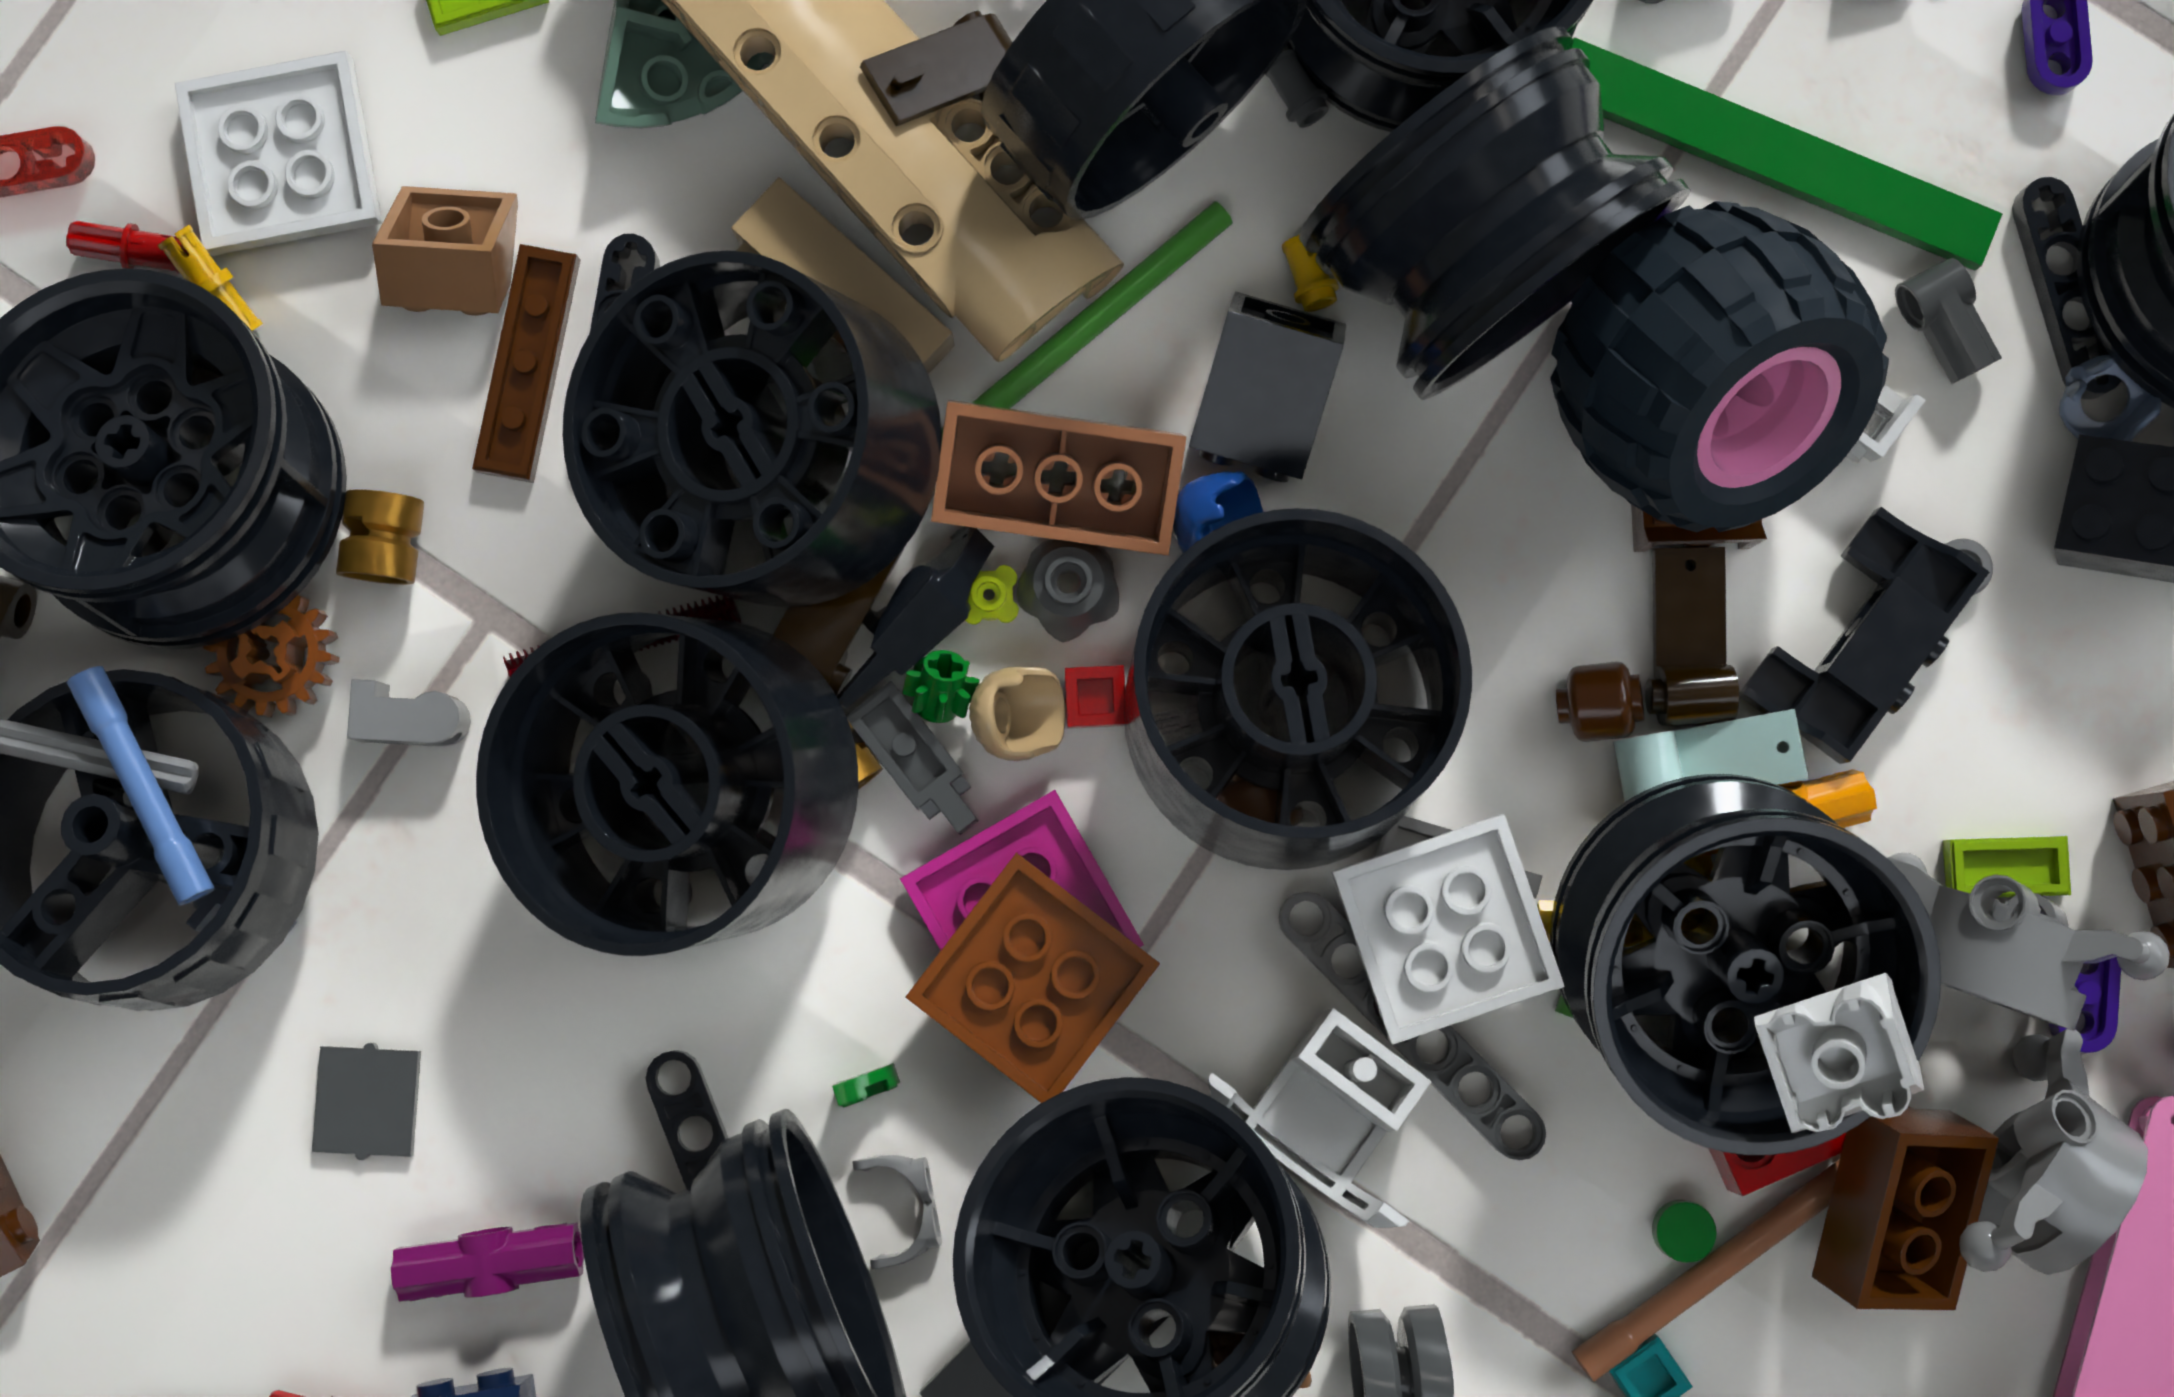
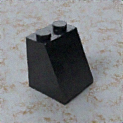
(1267, 387)

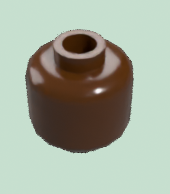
(1601, 701)

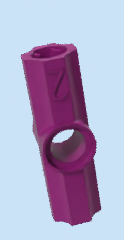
(487, 1262)

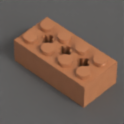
(1081, 510)

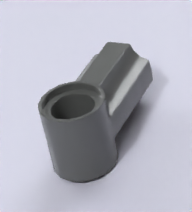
(1943, 308)

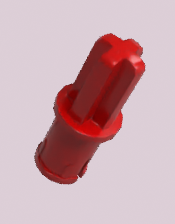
(119, 245)

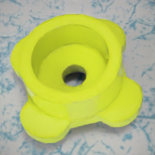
(1002, 605)

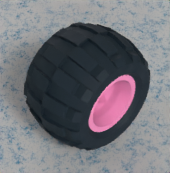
(1718, 366)

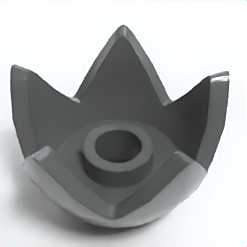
(1062, 613)

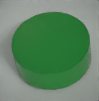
(1684, 1231)

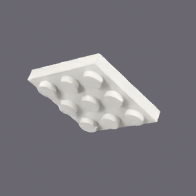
(277, 153)
(1447, 929)

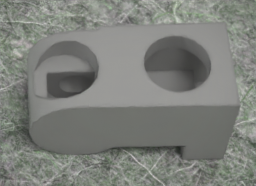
(425, 721)

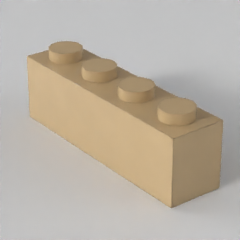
(796, 234)

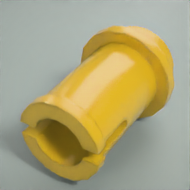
(1313, 286)

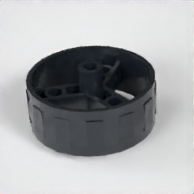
(1123, 89)
(71, 915)

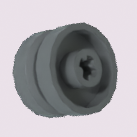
(1414, 1368)

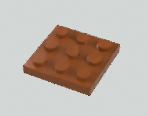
(1032, 980)

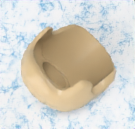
(1018, 713)

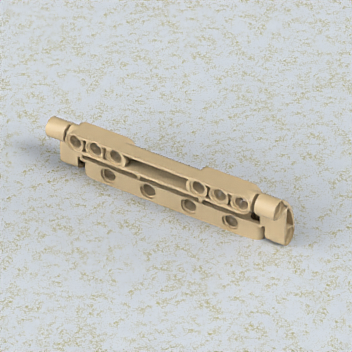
(985, 251)

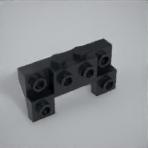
(1884, 644)

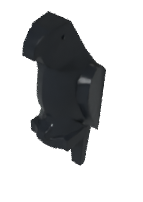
(921, 611)

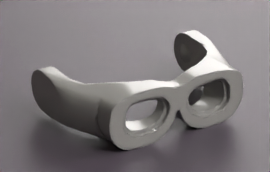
(919, 1175)

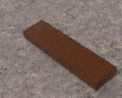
(526, 363)

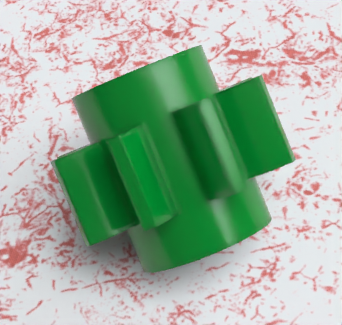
(940, 686)

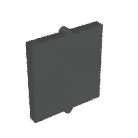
(366, 1101)

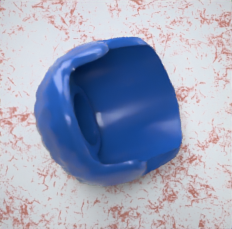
(1212, 503)

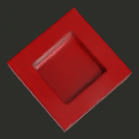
(1095, 696)

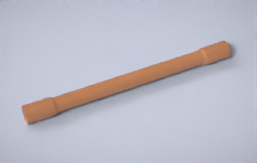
(1625, 1335)

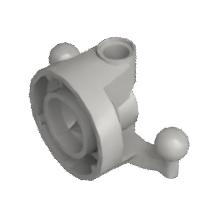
(2017, 953)
(2058, 1171)

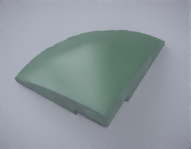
(659, 70)

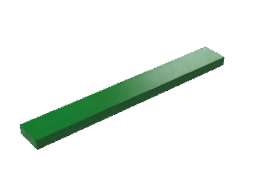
(1791, 160)

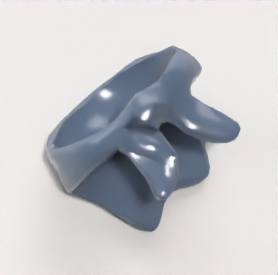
(2137, 414)

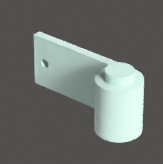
(1751, 746)

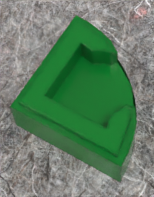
(866, 1085)

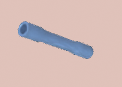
(109, 723)

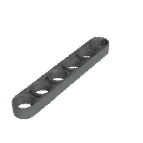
(1446, 1073)

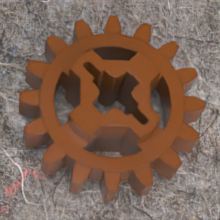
(250, 667)

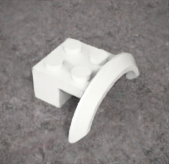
(1333, 1110)

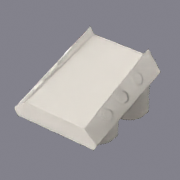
(1841, 1055)

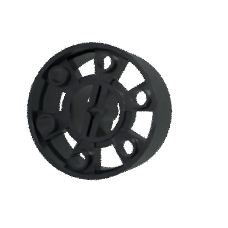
(674, 397)
(1300, 754)
(638, 763)

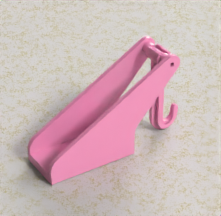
(2126, 1306)

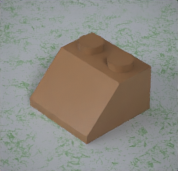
(446, 250)

